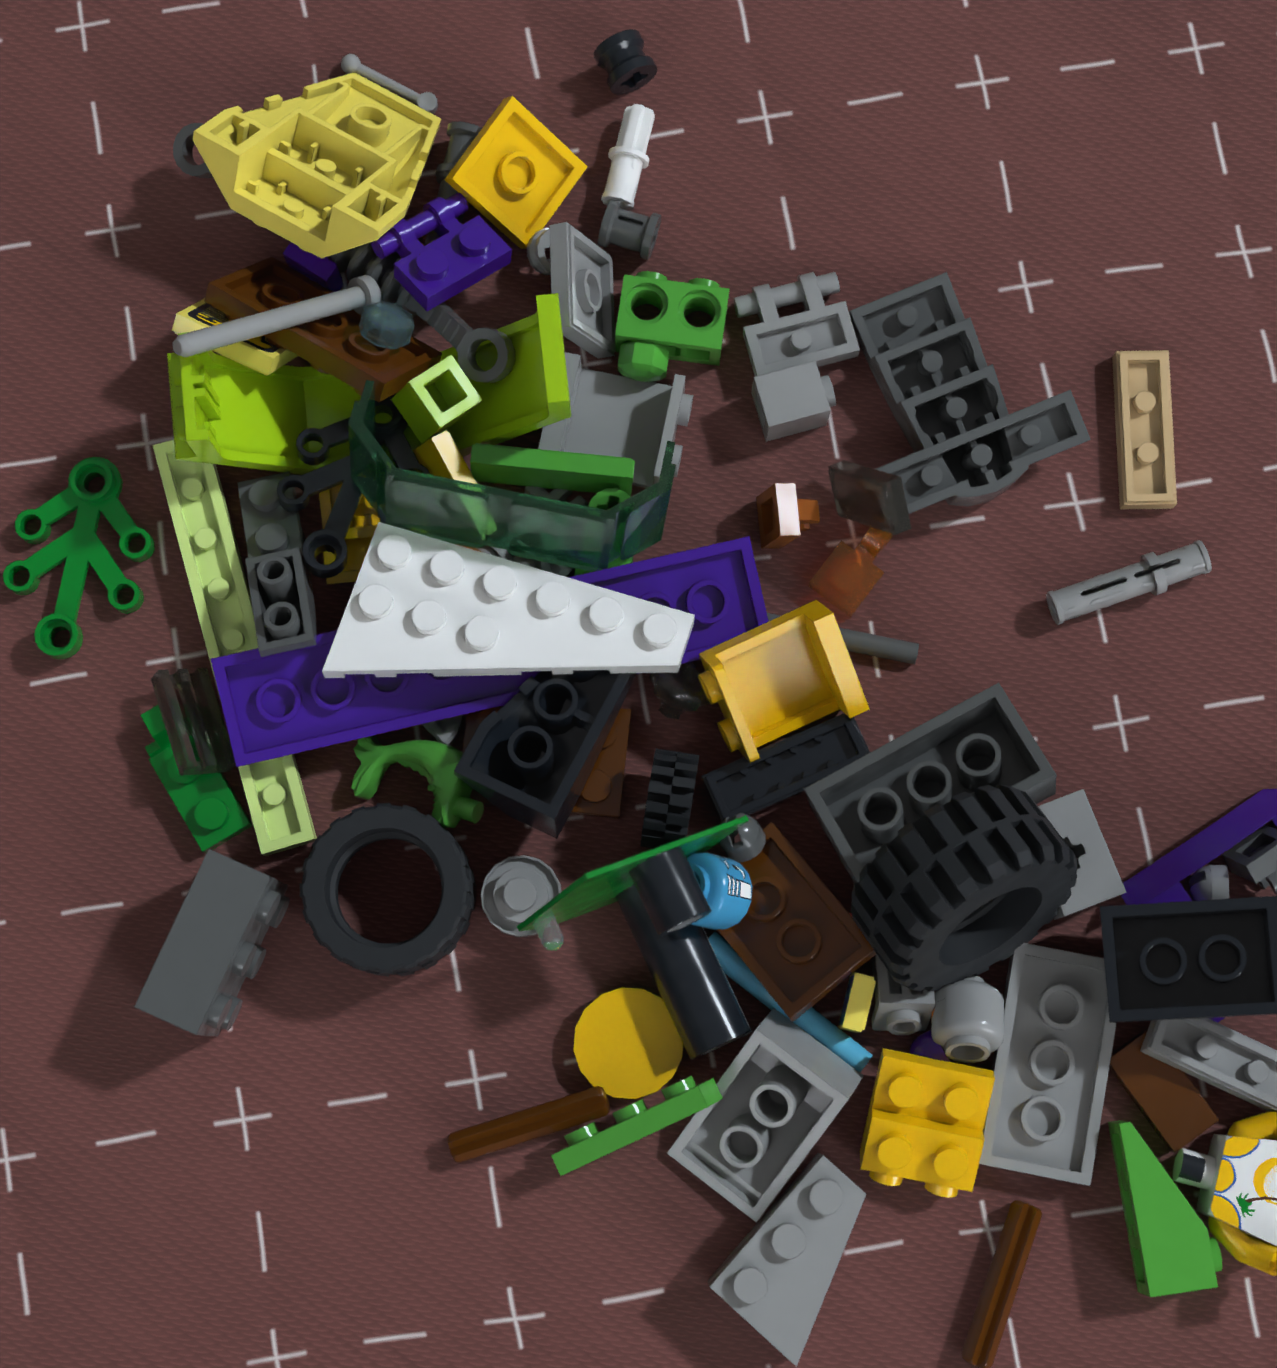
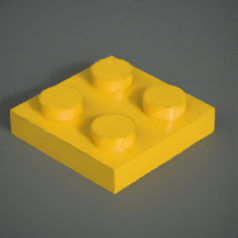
(516, 172)

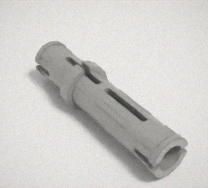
(1149, 575)

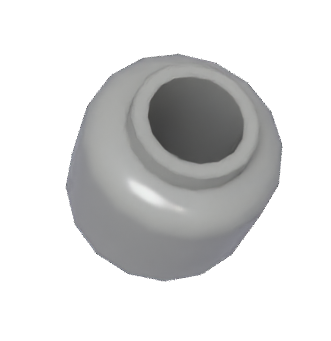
(968, 1019)

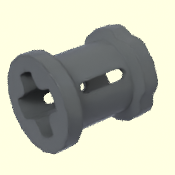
(629, 230)

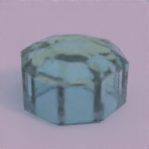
(386, 324)

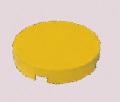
(627, 1043)

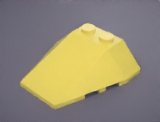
(322, 164)

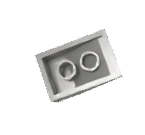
(771, 1114)

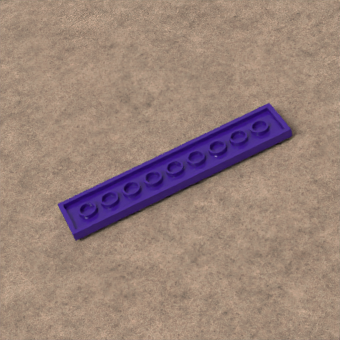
(289, 707)

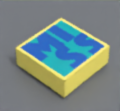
(856, 1003)

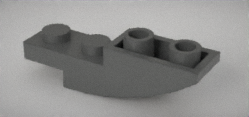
(276, 568)

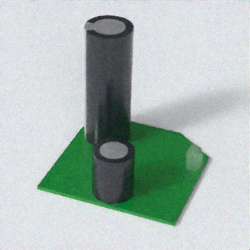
(660, 904)

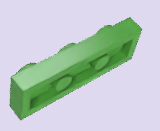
(635, 1123)

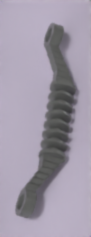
(364, 261)

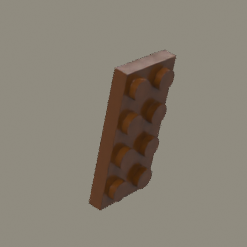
(330, 343)

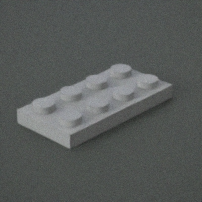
(1050, 1066)

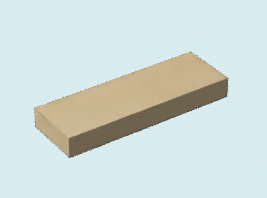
(1144, 430)

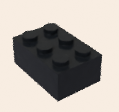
(1191, 959)

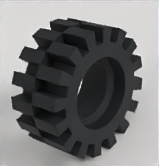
(669, 798)

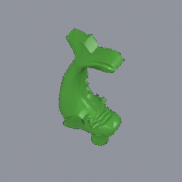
(431, 760)

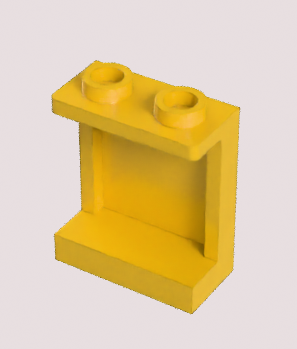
(780, 678)

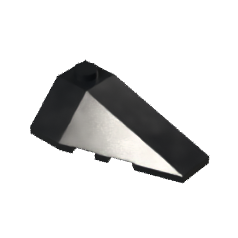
(544, 745)

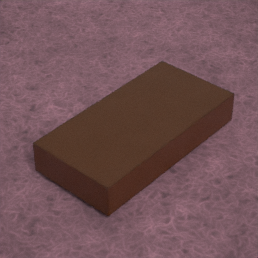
(1162, 1095)

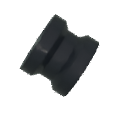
(625, 62)

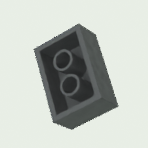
(213, 946)

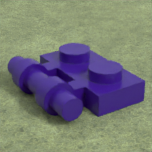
(451, 262)

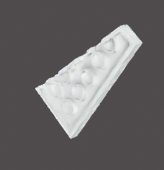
(477, 614)

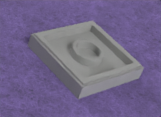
(585, 290)

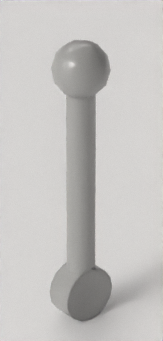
(351, 64)

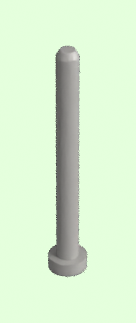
(360, 292)

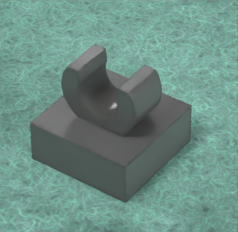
(1255, 858)

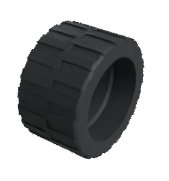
(333, 852)

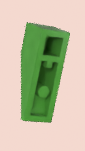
(1164, 1232)

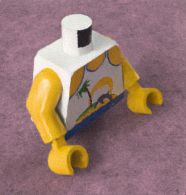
(1239, 1189)

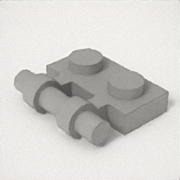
(796, 339)

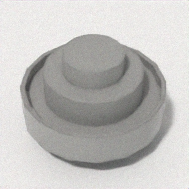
(516, 891)

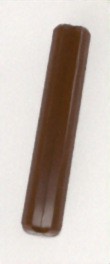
(528, 1124)
(1001, 1284)

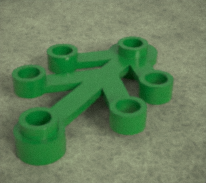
(79, 549)

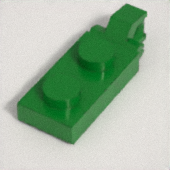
(202, 799)

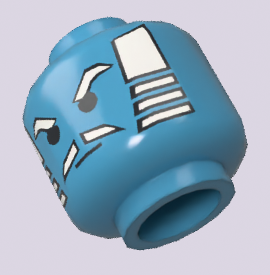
(725, 888)

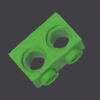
(670, 327)

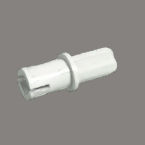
(629, 156)

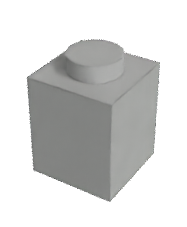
(792, 400)

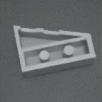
(791, 1256)

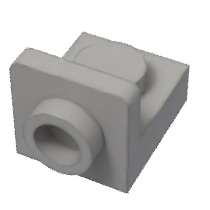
(899, 1007)

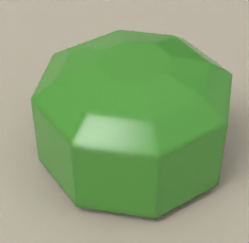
(643, 361)

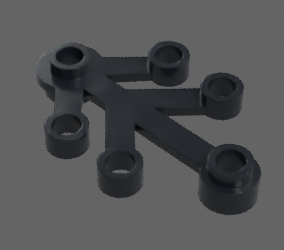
(333, 535)

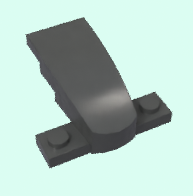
(952, 400)

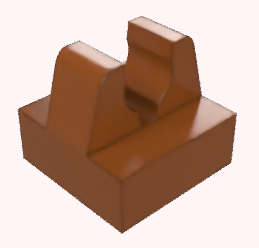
(783, 515)

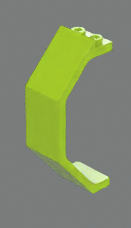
(253, 419)

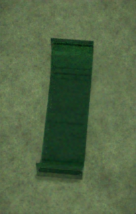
(499, 517)

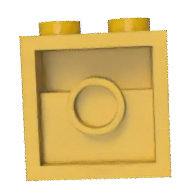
(926, 1122)

